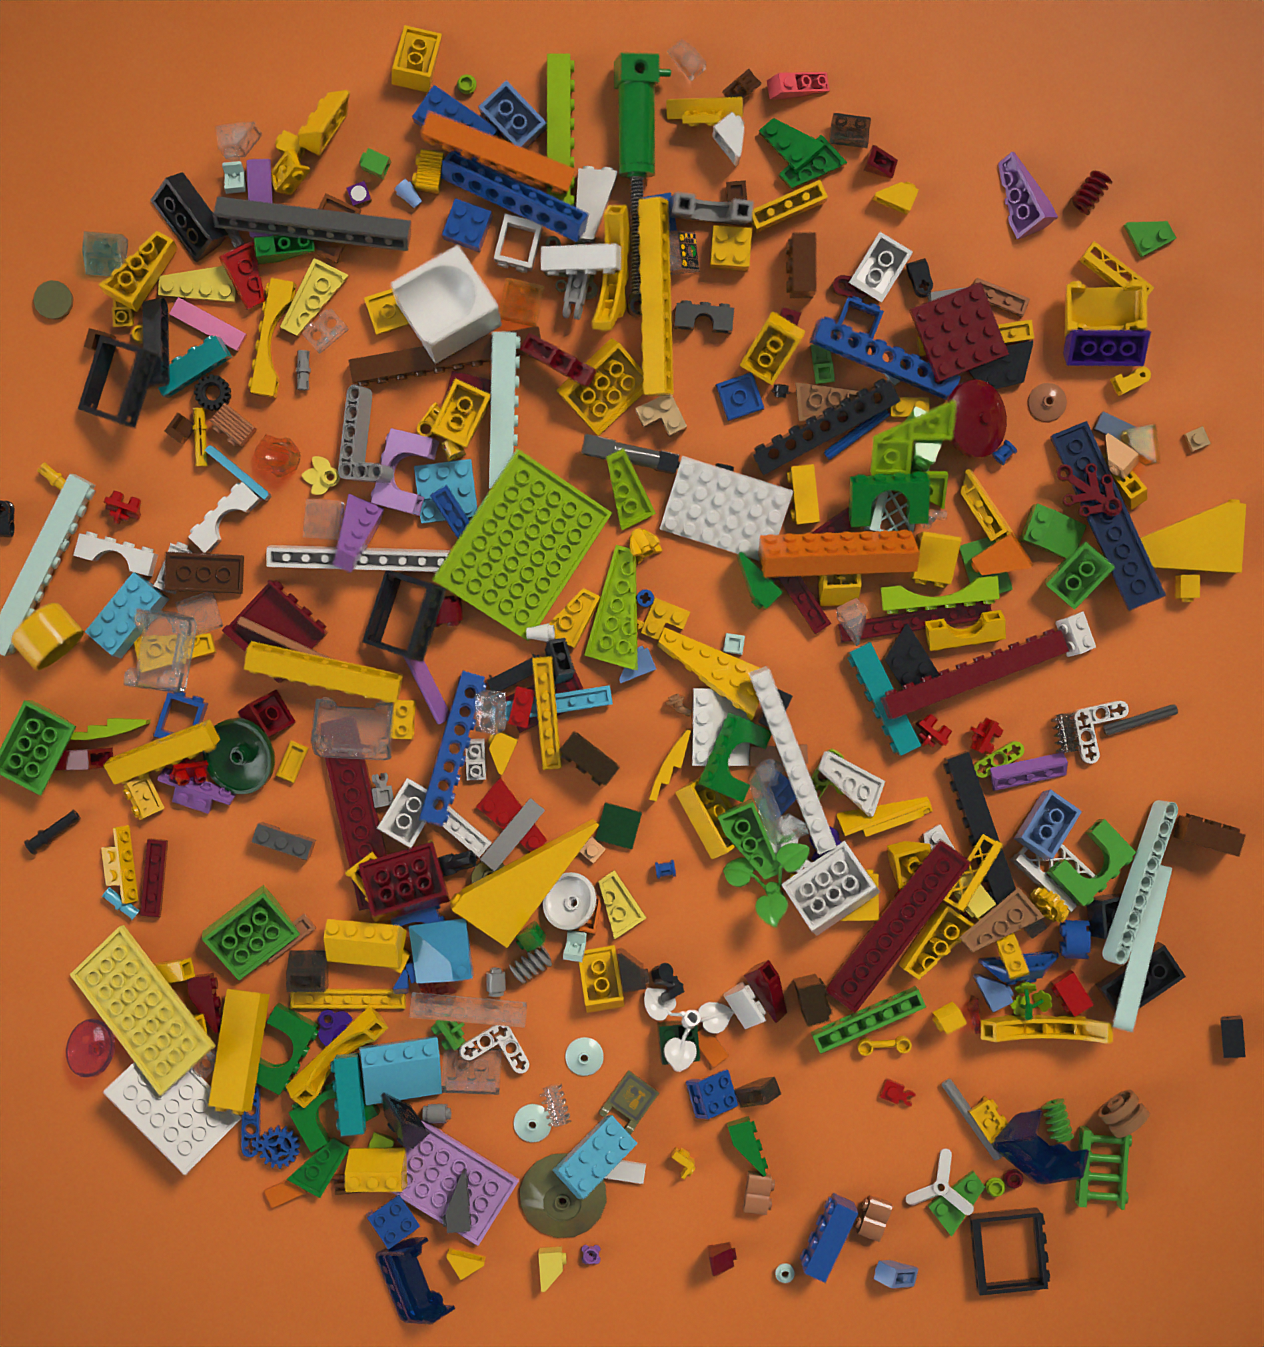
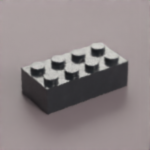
(1161, 975)

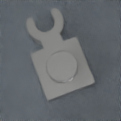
(382, 793)

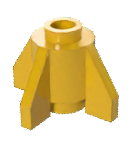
(643, 544)

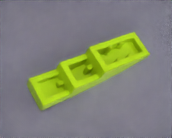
(114, 727)

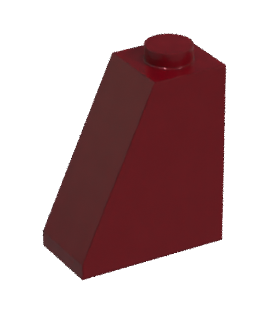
(84, 759)

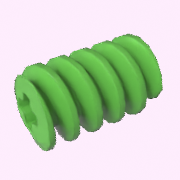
(1058, 1120)

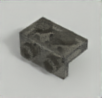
(850, 130)

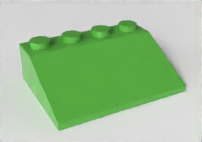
(34, 746)
(250, 933)

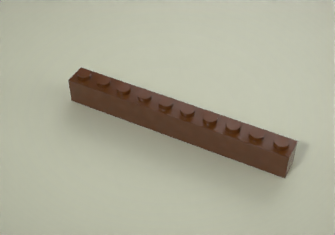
(418, 361)

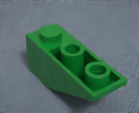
(280, 248)
(744, 1141)

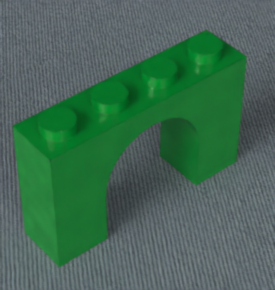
(866, 488)
(717, 773)
(300, 1031)
(308, 1119)

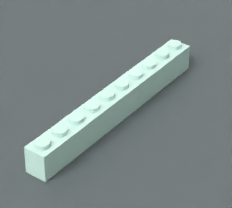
(44, 557)

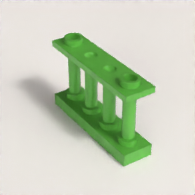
(1082, 1193)

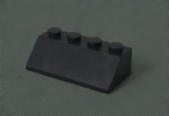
(188, 216)

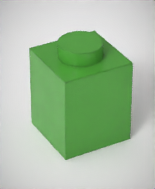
(375, 163)

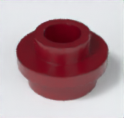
(1013, 1184)

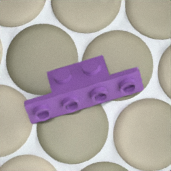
(196, 795)

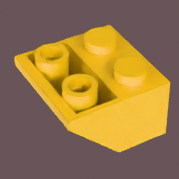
(838, 588)

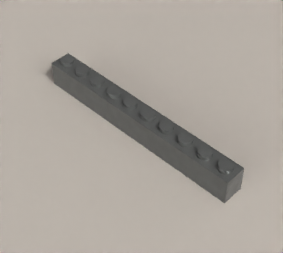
(312, 223)

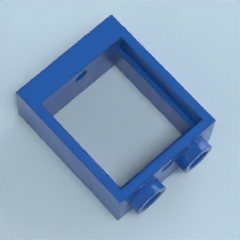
(871, 309)
(195, 700)

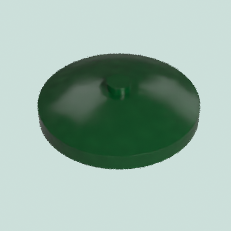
(241, 757)

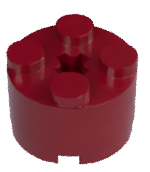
(450, 611)

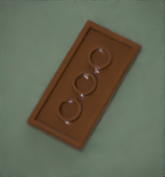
(203, 572)

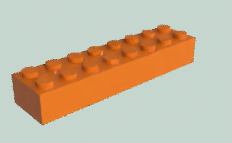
(838, 553)

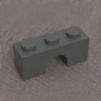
(720, 315)
(282, 841)

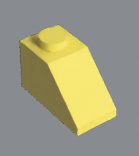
(551, 1265)

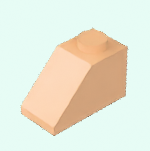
(1120, 457)

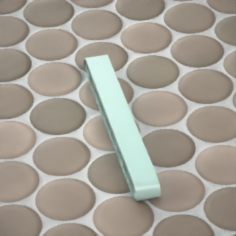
(1140, 882)
(1141, 953)

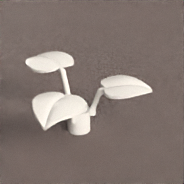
(680, 1052)

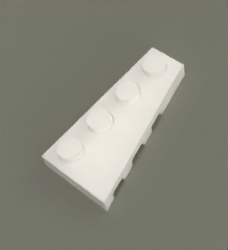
(853, 781)

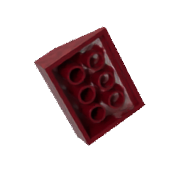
(404, 882)

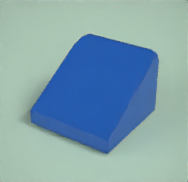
(402, 984)

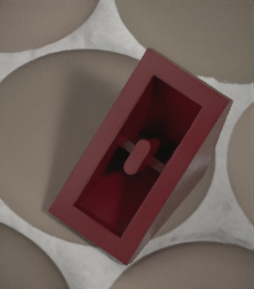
(880, 162)

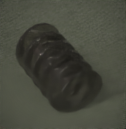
(1065, 732)

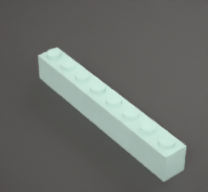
(503, 401)

